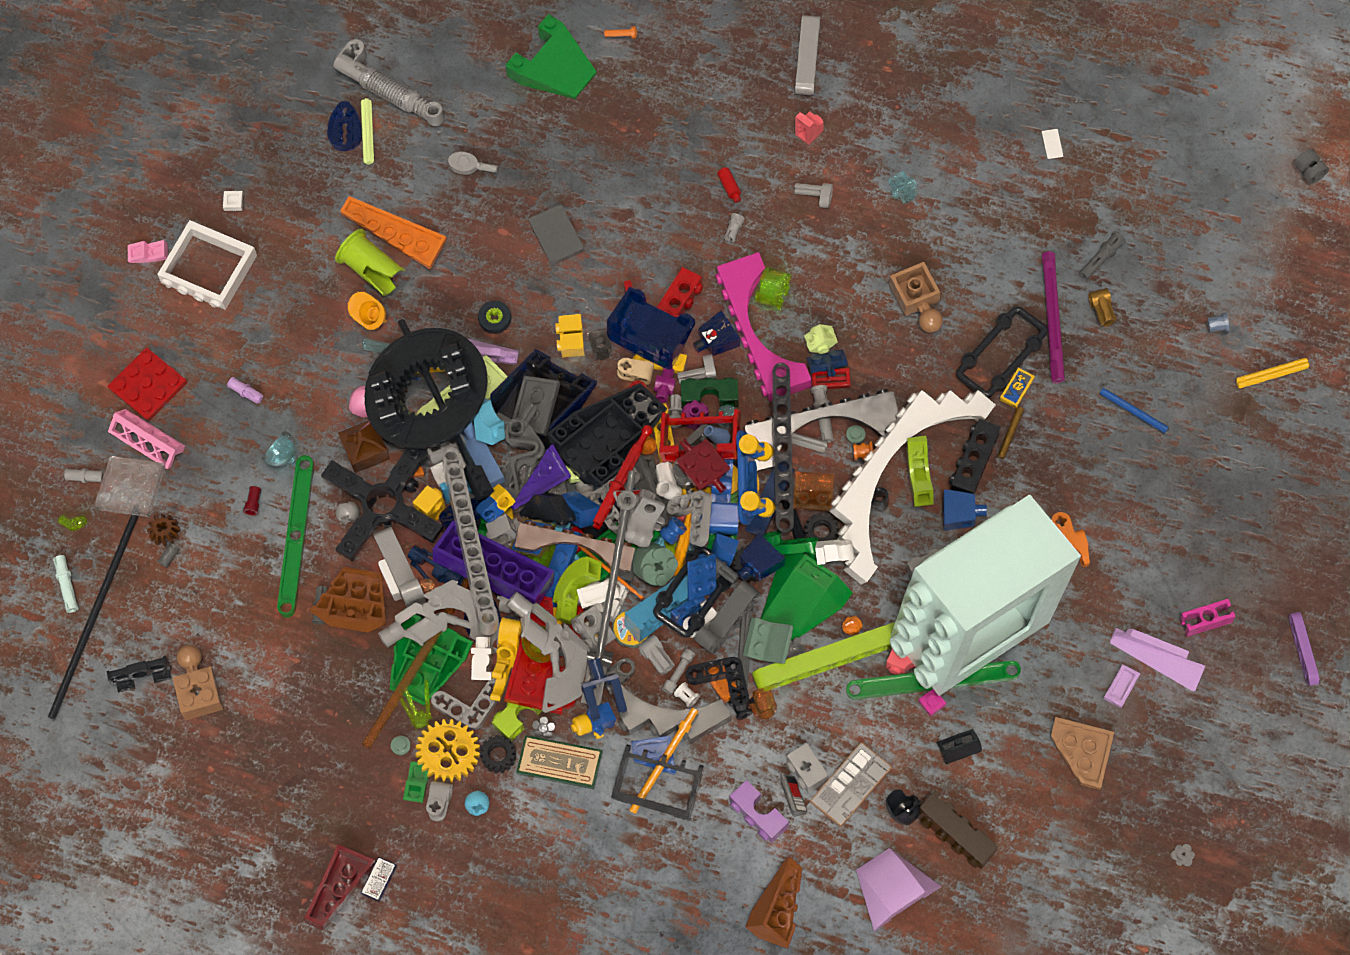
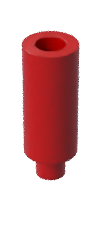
(729, 184)

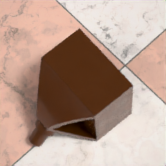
(363, 446)

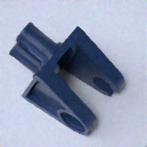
(598, 676)

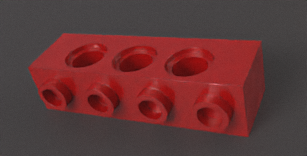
(684, 281)

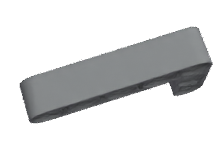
(399, 567)

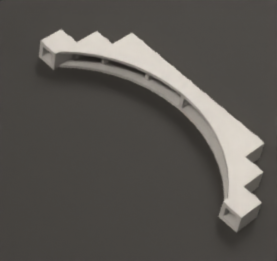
(855, 502)

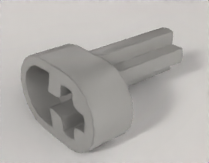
(824, 191)
(701, 373)

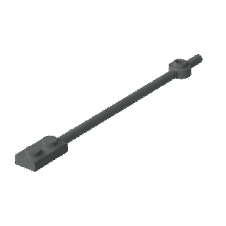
(598, 691)

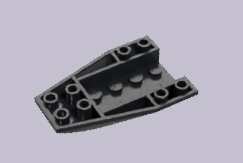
(601, 435)

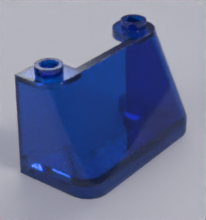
(648, 329)

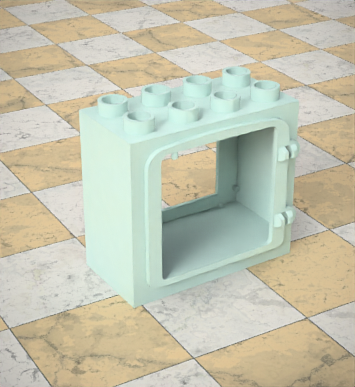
(983, 594)

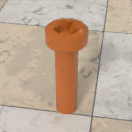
(621, 32)

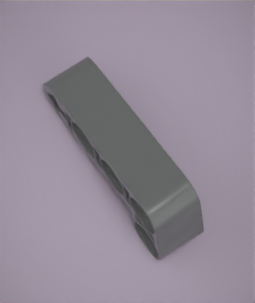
(727, 618)

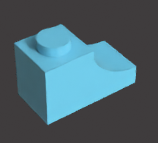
(488, 425)

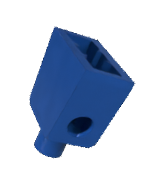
(960, 510)

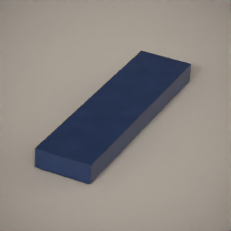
(761, 524)

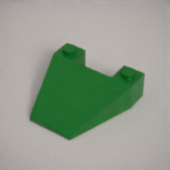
(557, 67)

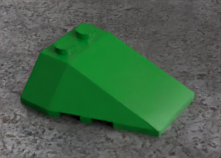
(438, 667)

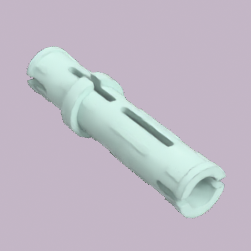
(67, 590)

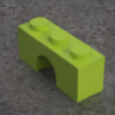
(507, 722)

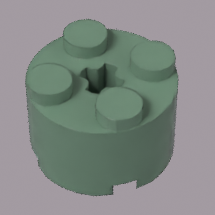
(654, 564)

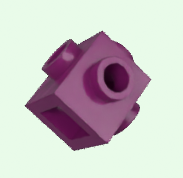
(694, 410)

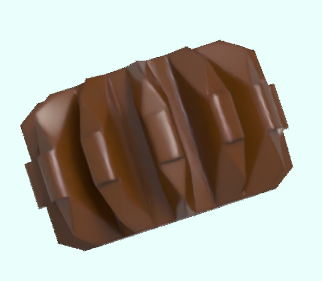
(163, 530)

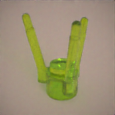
(418, 719)

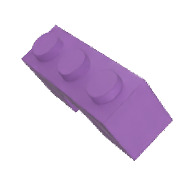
(769, 825)

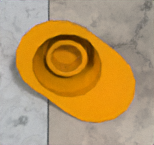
(367, 310)

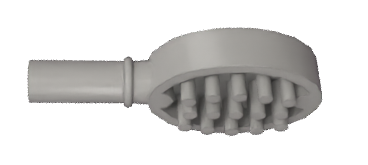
(466, 163)

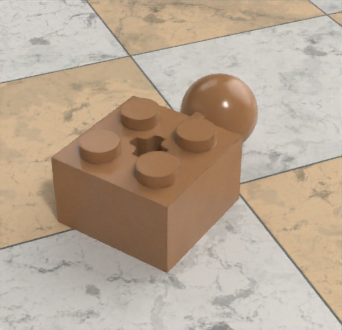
(917, 292)
(196, 681)

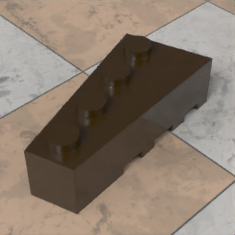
(956, 831)

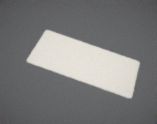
(1052, 143)

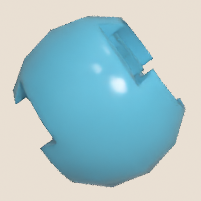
(477, 803)

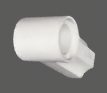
(667, 484)

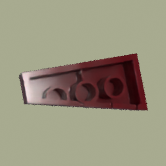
(338, 883)

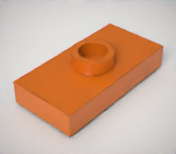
(721, 686)

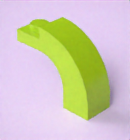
(919, 471)
(576, 576)

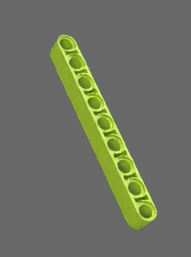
(824, 658)

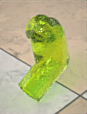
(74, 523)

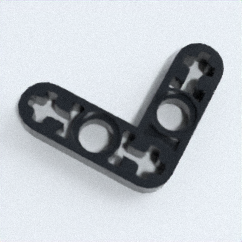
(730, 674)

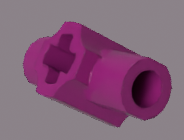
(665, 385)

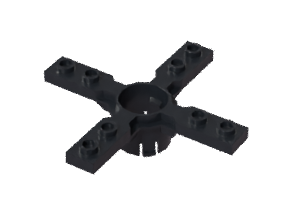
(367, 493)

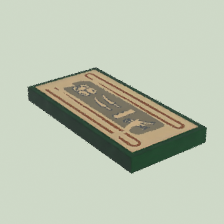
(559, 762)

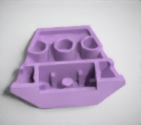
(892, 886)

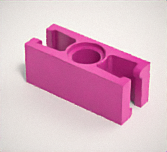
(1204, 625)

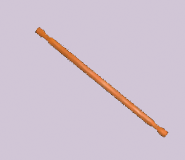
(609, 570)

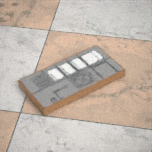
(851, 784)

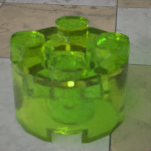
(773, 288)

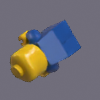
(583, 723)

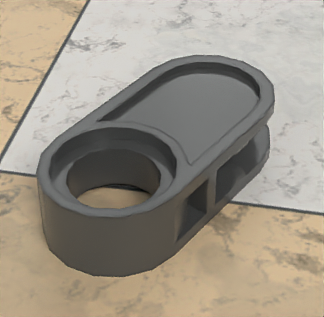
(623, 677)

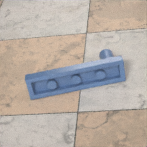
(482, 456)

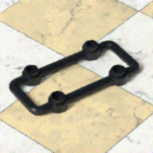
(1004, 322)
(665, 598)

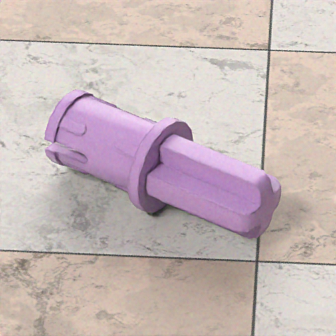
(244, 390)

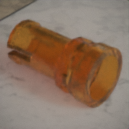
(427, 585)

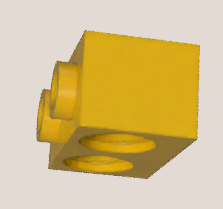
(430, 502)

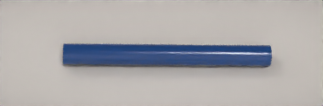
(1134, 410)

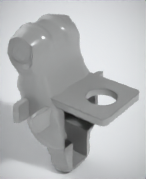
(644, 519)

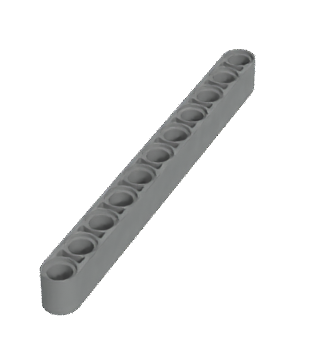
(469, 547)

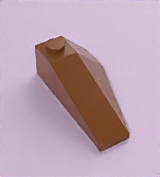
(774, 911)

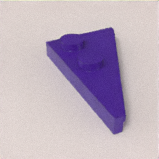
(546, 475)

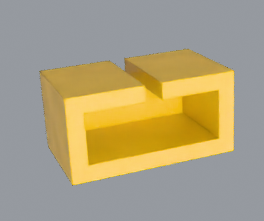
(571, 335)

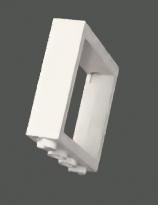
(200, 294)

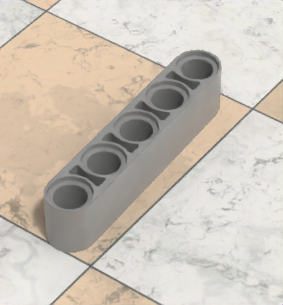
(807, 55)

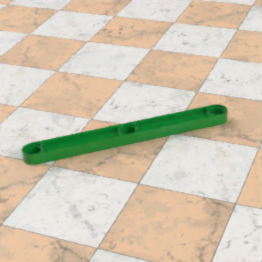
(294, 548)
(908, 682)

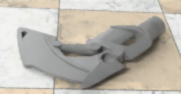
(445, 596)
(563, 685)

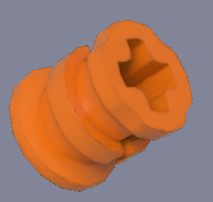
(862, 450)

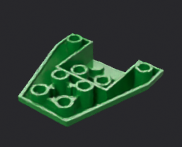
(804, 595)

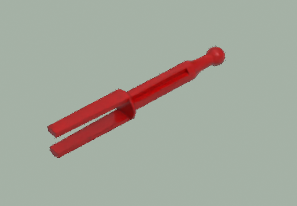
(621, 477)

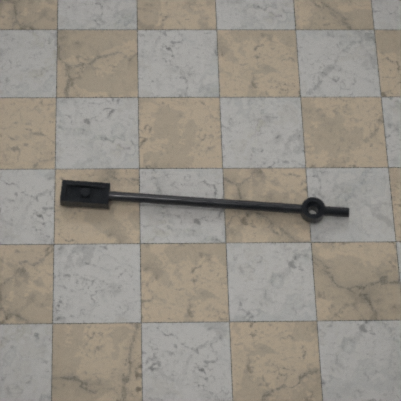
(474, 473)

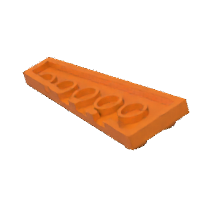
(409, 238)

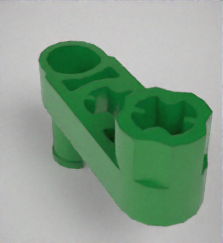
(792, 546)

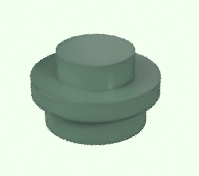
(855, 434)
(400, 745)

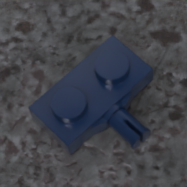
(827, 362)

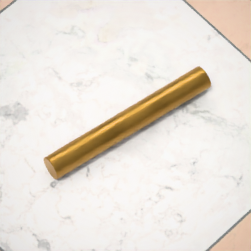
(1010, 433)

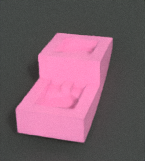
(143, 252)

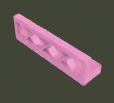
(148, 432)

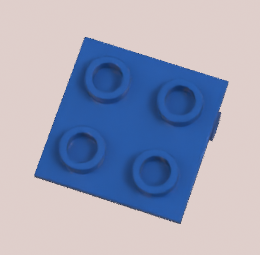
(701, 576)

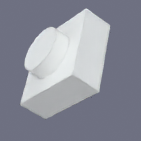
(233, 201)

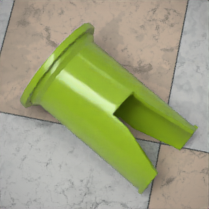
(368, 261)

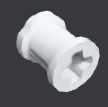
(683, 688)

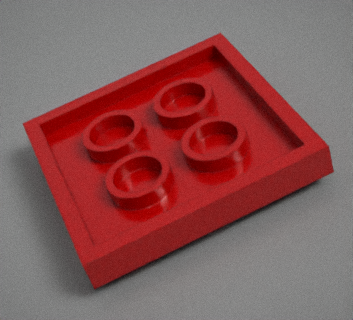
(147, 384)

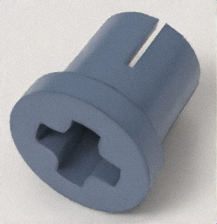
(1218, 323)

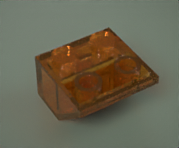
(813, 491)

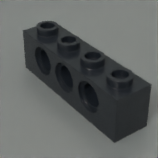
(982, 431)

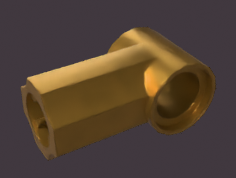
(1101, 302)

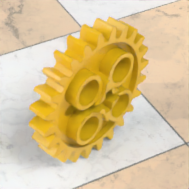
(462, 741)

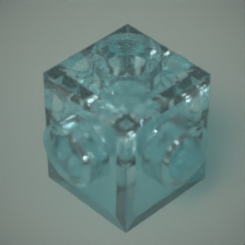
(903, 187)

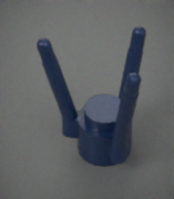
(420, 556)

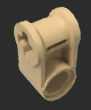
(636, 370)

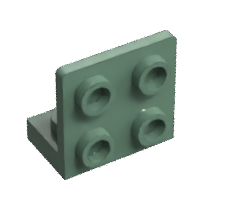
(768, 641)

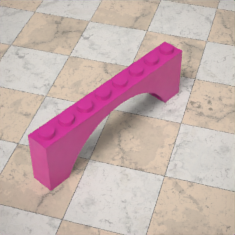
(738, 283)

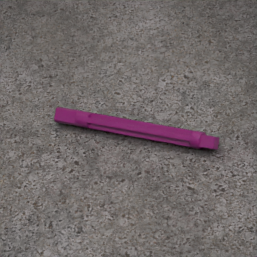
(1053, 318)

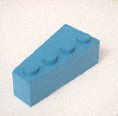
(641, 620)

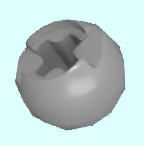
(347, 512)

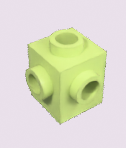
(820, 339)

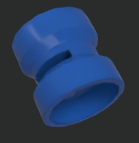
(673, 530)

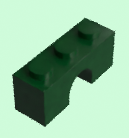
(724, 389)

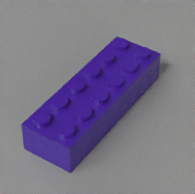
(505, 568)

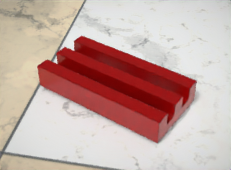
(836, 381)

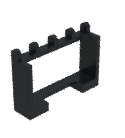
(630, 799)

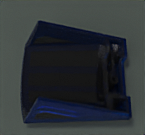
(571, 394)

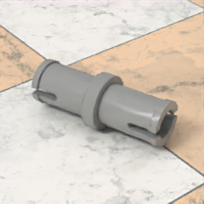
(84, 475)

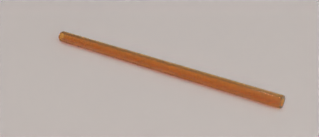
(405, 682)

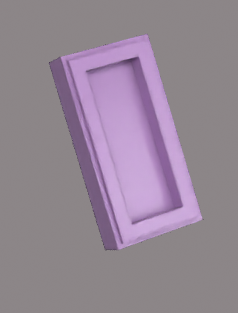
(1121, 686)

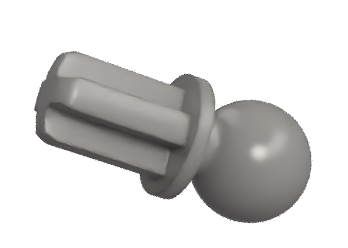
(675, 408)

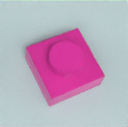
(932, 702)

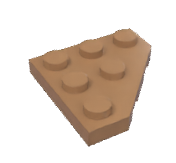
(1083, 749)

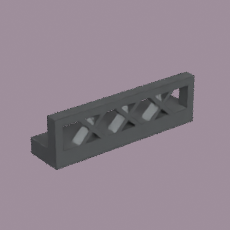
(646, 481)

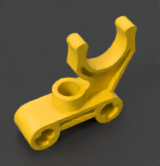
(506, 653)

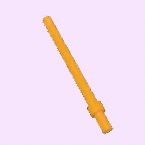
(684, 727)

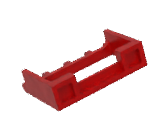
(671, 453)

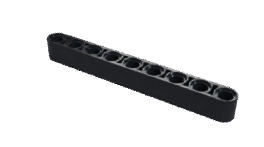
(782, 439)

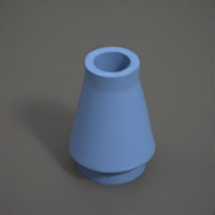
(717, 435)

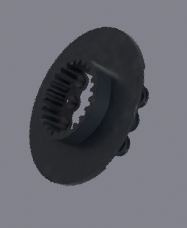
(402, 361)

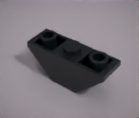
(549, 508)

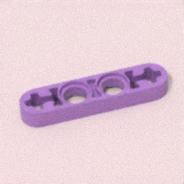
(1304, 649)

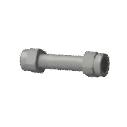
(686, 658)

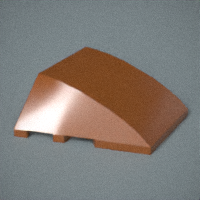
(353, 601)

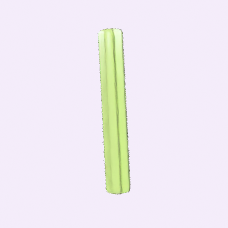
(367, 131)

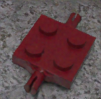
(703, 465)

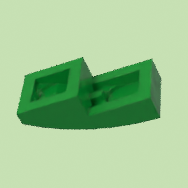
(416, 784)

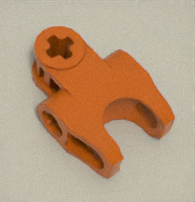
(1076, 538)

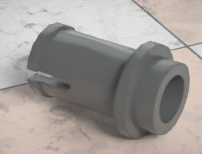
(168, 555)

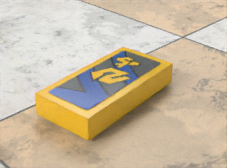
(1017, 388)

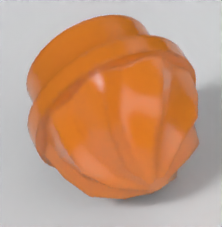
(649, 446)
(852, 625)

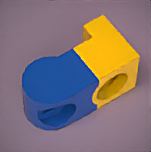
(495, 504)

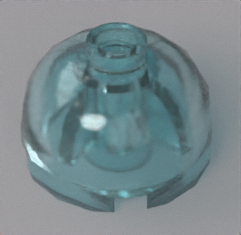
(281, 451)

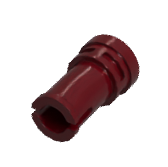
(251, 505)

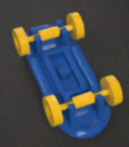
(748, 499)

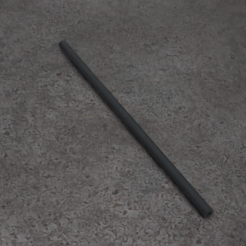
(92, 617)

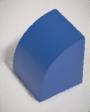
(724, 548)

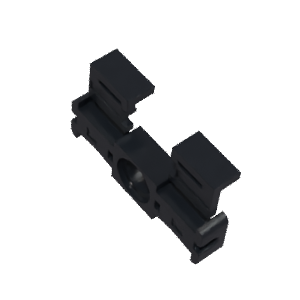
(125, 676)

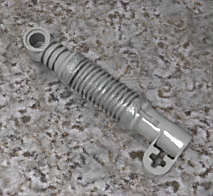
(377, 81)

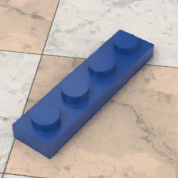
(561, 559)

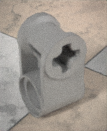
(439, 797)

